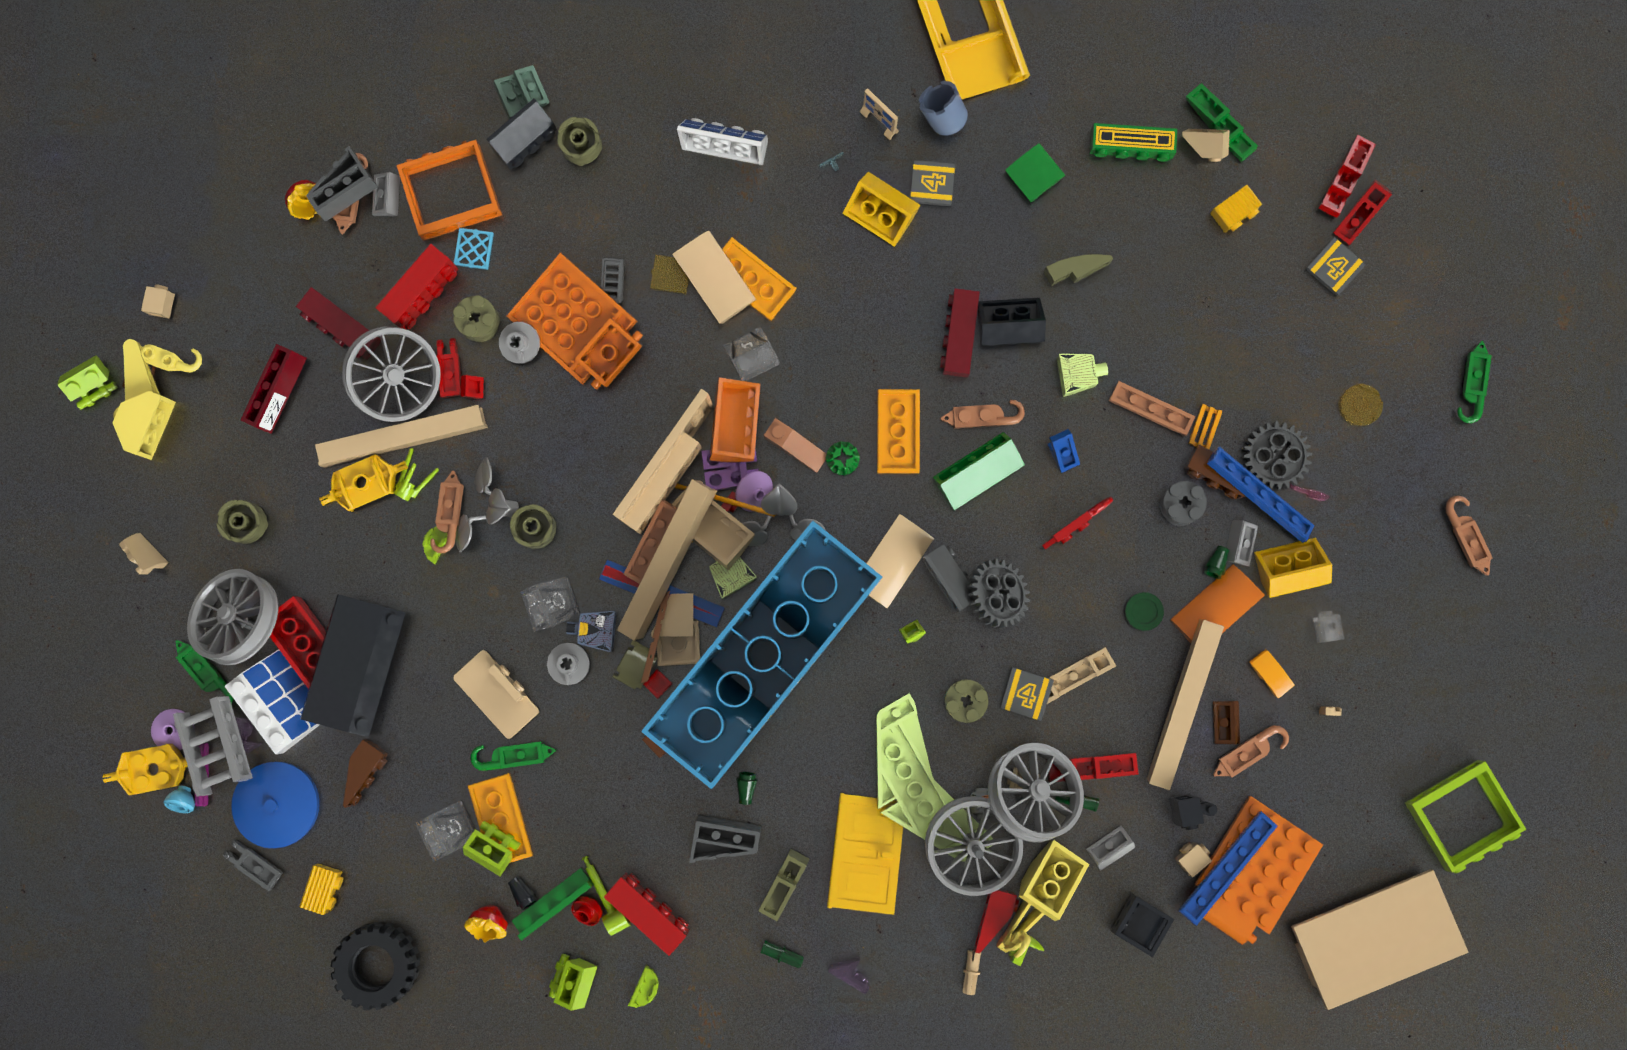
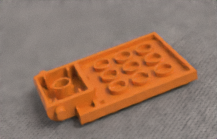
(578, 323)
(1266, 881)

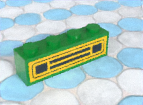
(1133, 141)

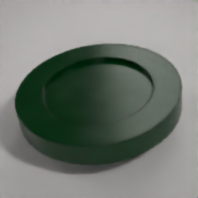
(1144, 611)

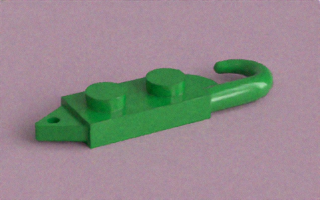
(1476, 381)
(200, 669)
(513, 756)

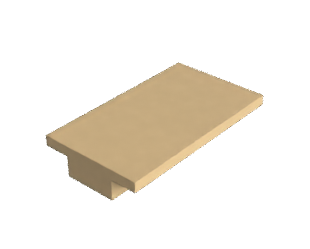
(665, 467)
(1378, 939)

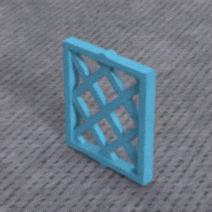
(473, 248)

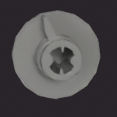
(519, 342)
(568, 664)

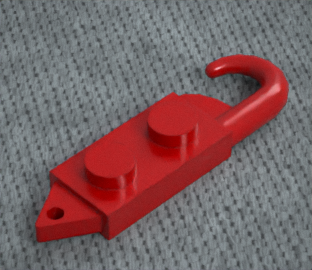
(1079, 523)

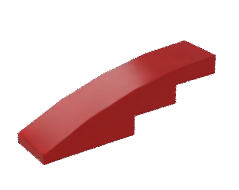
(1347, 176)
(1100, 767)

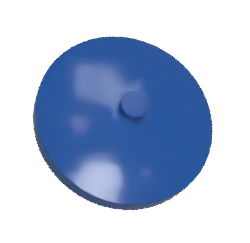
(275, 805)

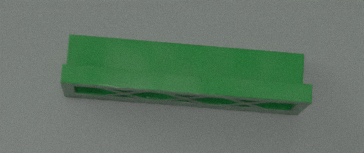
(552, 903)

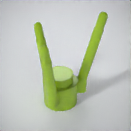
(404, 488)

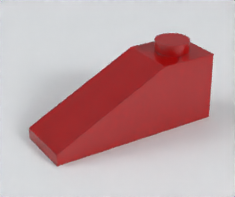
(1362, 211)
(996, 914)

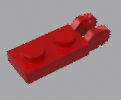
(449, 370)

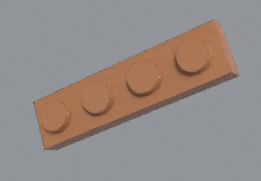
(1152, 408)
(650, 541)

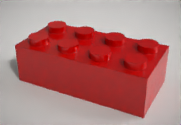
(418, 288)
(299, 637)
(647, 913)

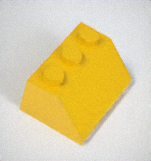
(881, 208)
(1293, 567)

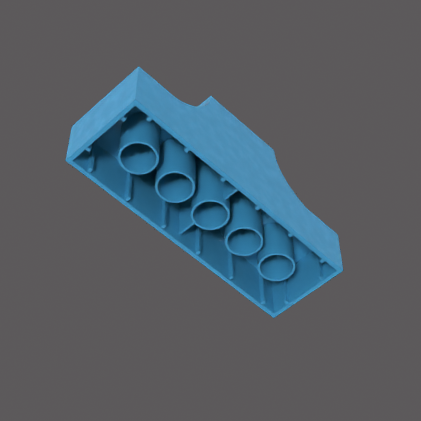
(762, 654)

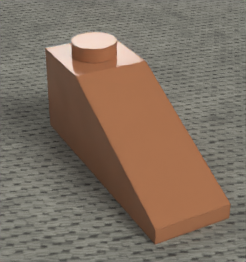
(795, 445)

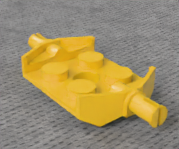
(379, 482)
(134, 769)

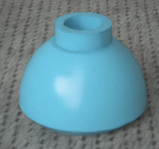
(180, 800)

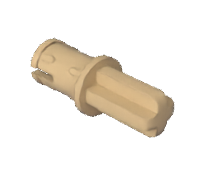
(971, 973)

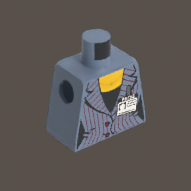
(595, 630)

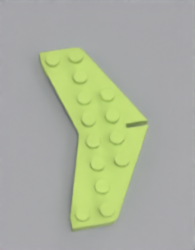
(907, 777)

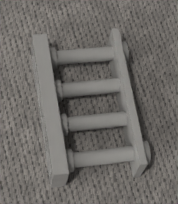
(231, 741)

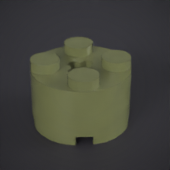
(579, 152)
(465, 316)
(530, 515)
(230, 521)
(633, 665)
(977, 696)

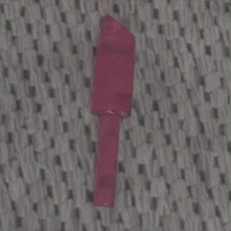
(1312, 493)

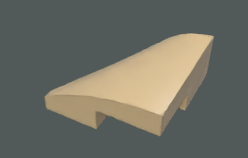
(142, 553)
(678, 616)

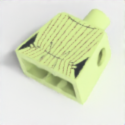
(1079, 372)
(733, 579)

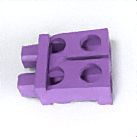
(727, 478)

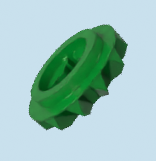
(836, 465)

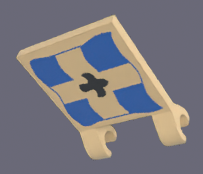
(881, 112)

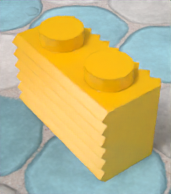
(1236, 208)
(321, 889)

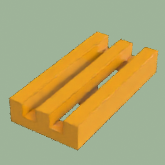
(1210, 410)

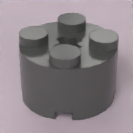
(1191, 494)

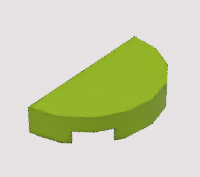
(440, 540)
(645, 989)

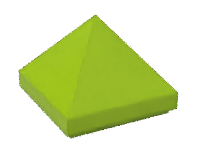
(912, 632)

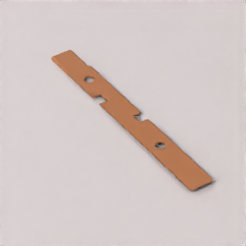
(656, 634)

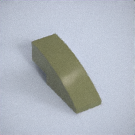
(1076, 267)
(784, 885)

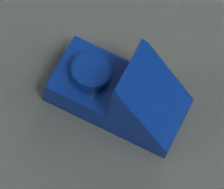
(1064, 450)

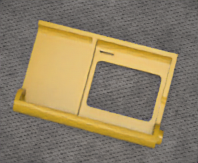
(979, 61)

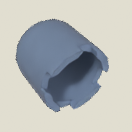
(943, 108)

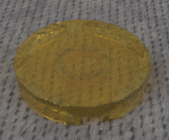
(1361, 405)

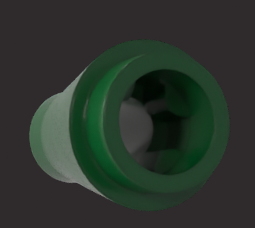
(1217, 563)
(746, 785)

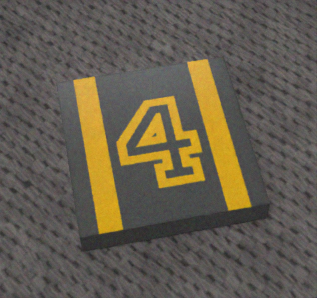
(932, 183)
(1335, 266)
(1027, 693)

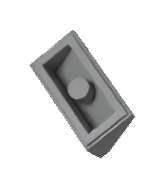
(386, 195)
(1241, 542)
(1110, 848)

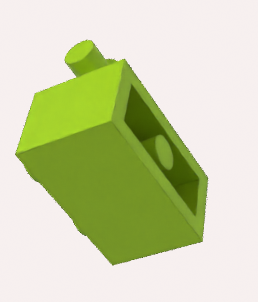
(85, 378)
(487, 851)
(572, 982)

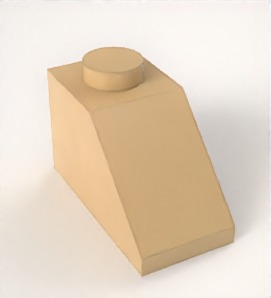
(1208, 142)

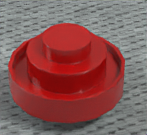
(586, 910)

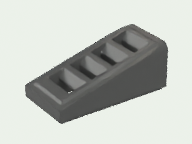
(620, 280)

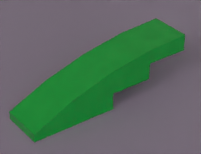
(1218, 117)

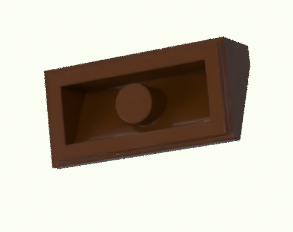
(1226, 722)

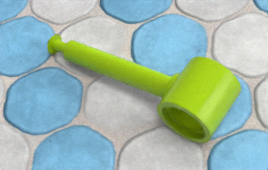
(613, 920)

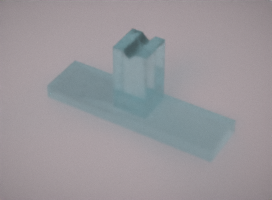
(832, 161)

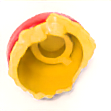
(297, 202)
(487, 923)

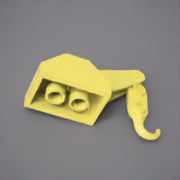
(145, 412)
(1048, 888)

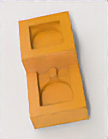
(1272, 673)

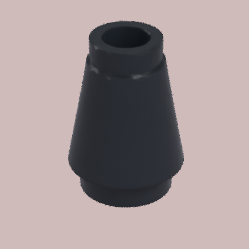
(522, 893)

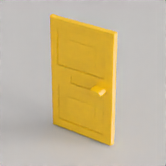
(864, 857)

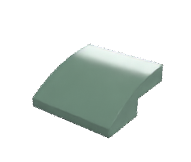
(519, 90)

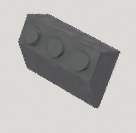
(949, 576)

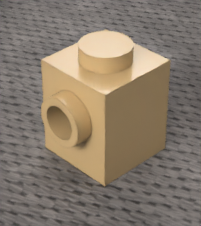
(158, 301)
(1193, 858)

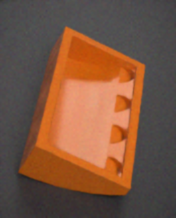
(735, 421)
(1219, 602)

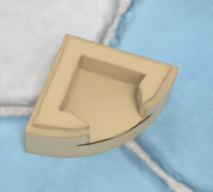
(1335, 711)

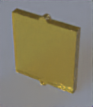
(668, 275)

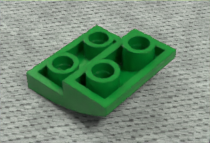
(1035, 172)

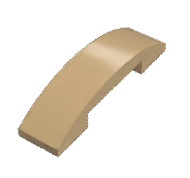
(1080, 673)

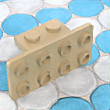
(496, 694)

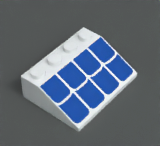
(722, 141)
(273, 701)

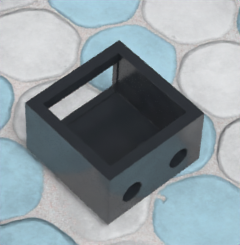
(1141, 925)

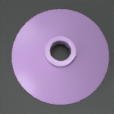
(753, 488)
(159, 729)

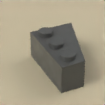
(341, 186)
(723, 838)

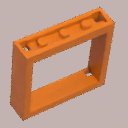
(454, 222)

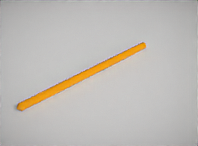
(732, 502)

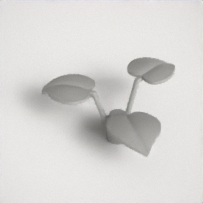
(782, 503)
(497, 506)

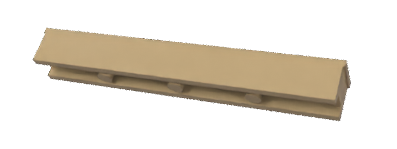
(400, 436)
(667, 560)
(1184, 704)

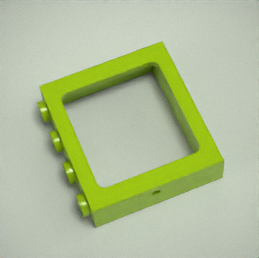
(1510, 829)

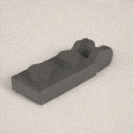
(254, 866)

